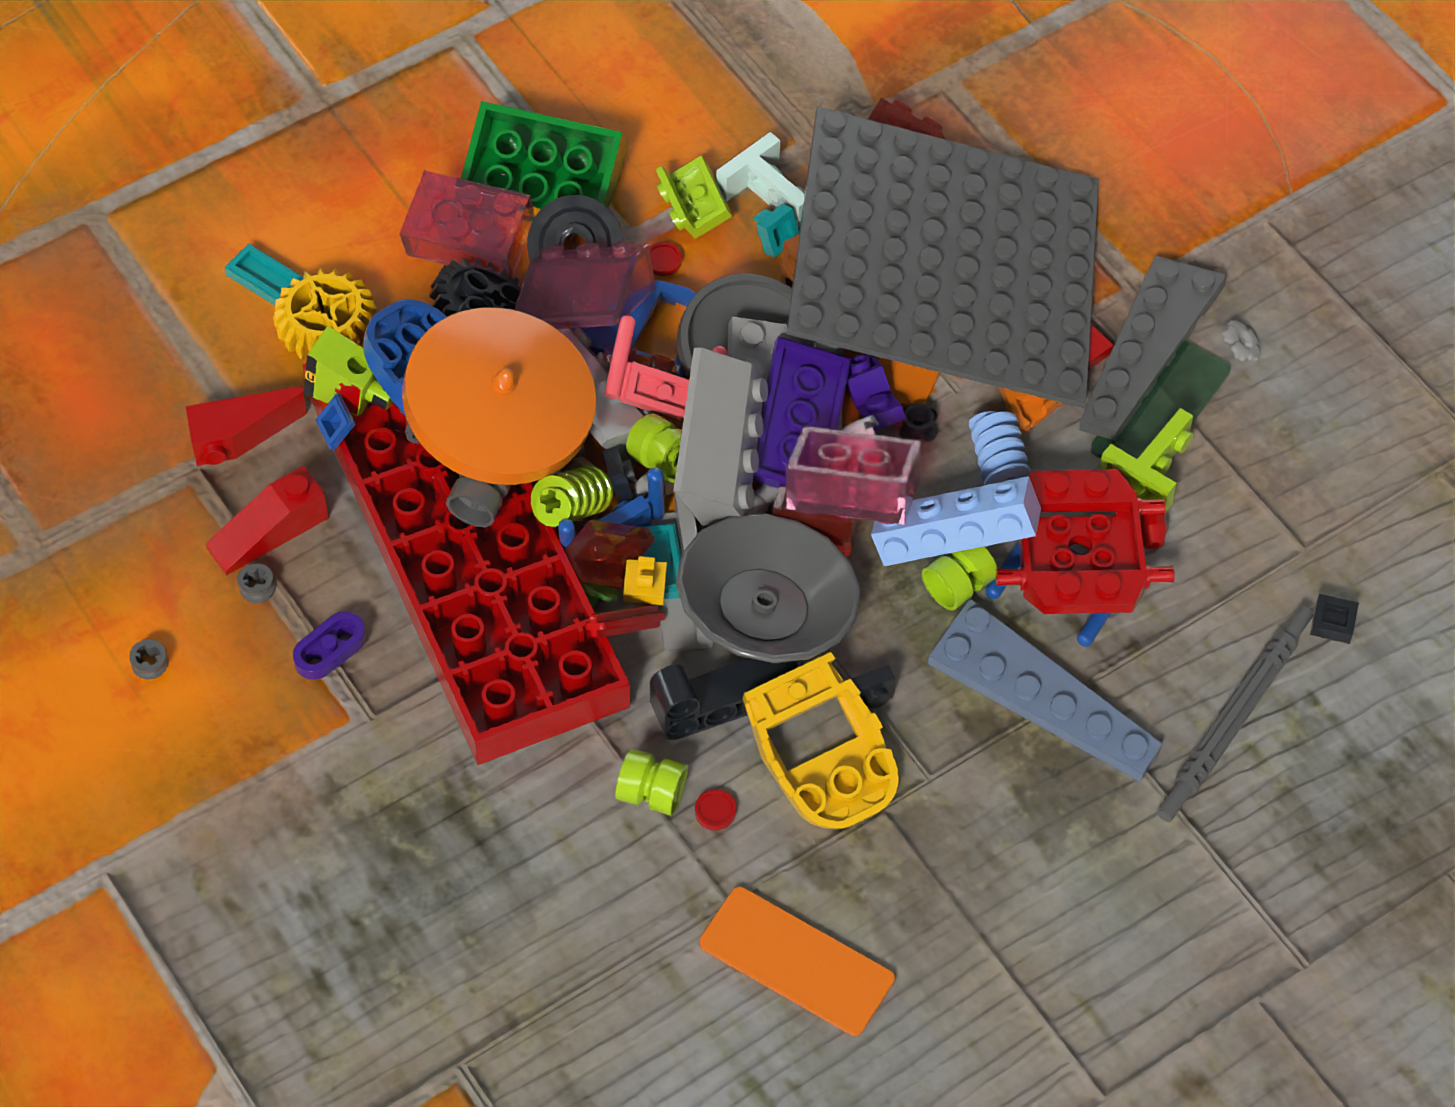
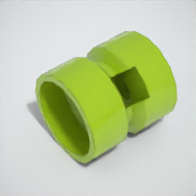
(655, 444)
(958, 574)
(652, 782)

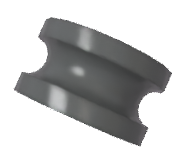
(259, 593)
(153, 649)

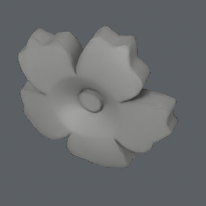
(1243, 342)

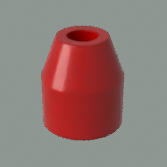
(1153, 530)

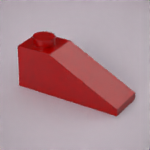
(235, 425)
(270, 520)

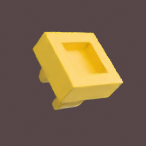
(644, 581)

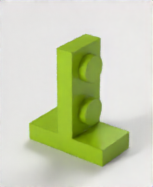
(1148, 471)

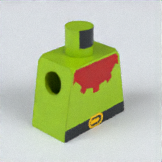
(340, 367)

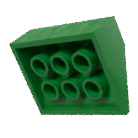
(543, 155)

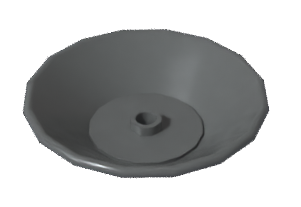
(772, 563)

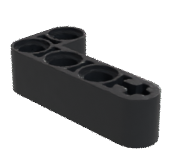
(710, 699)

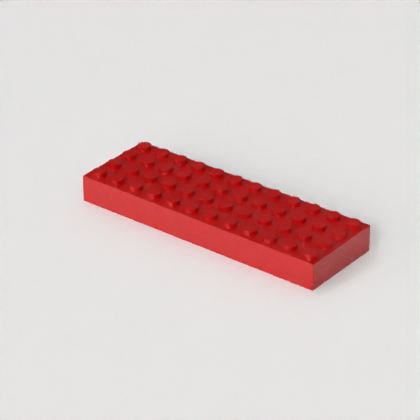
(486, 601)

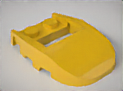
(842, 783)

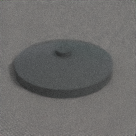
(735, 295)

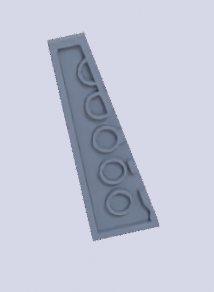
(1021, 678)

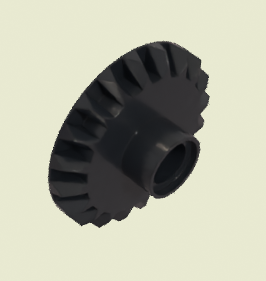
(572, 216)

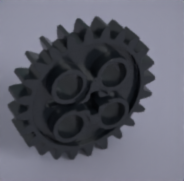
(473, 287)

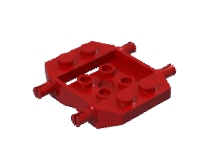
(1113, 571)

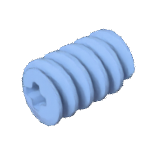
(998, 447)

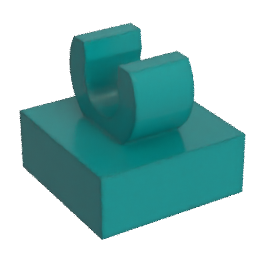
(776, 228)

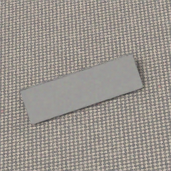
(678, 629)

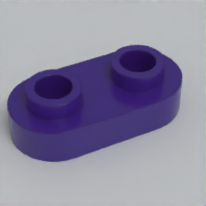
(326, 646)

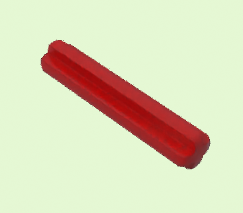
(624, 621)

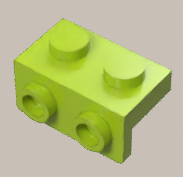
(694, 197)

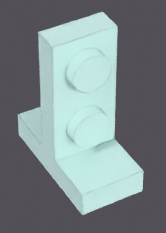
(758, 171)

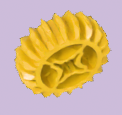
(343, 304)

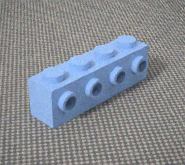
(960, 522)

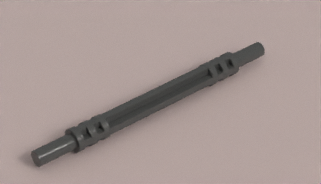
(1235, 714)

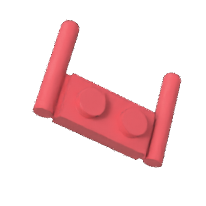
(644, 385)

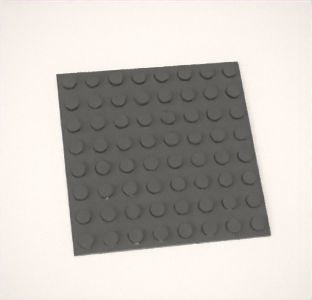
(946, 258)

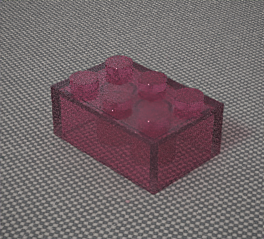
(467, 221)
(853, 475)

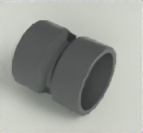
(476, 501)

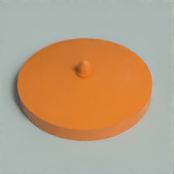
(498, 396)

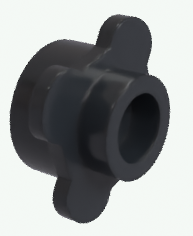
(918, 414)

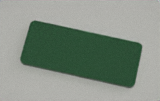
(1184, 384)

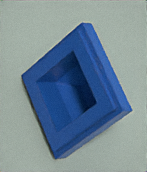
(335, 421)

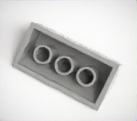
(612, 418)
(720, 437)

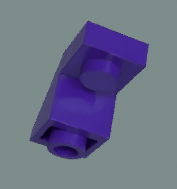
(872, 392)

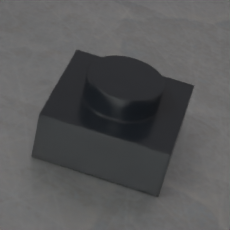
(620, 474)
(1334, 618)
(876, 686)

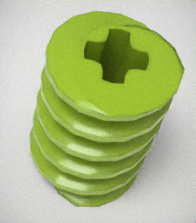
(571, 495)

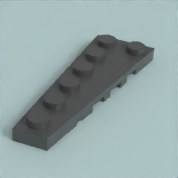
(1156, 326)

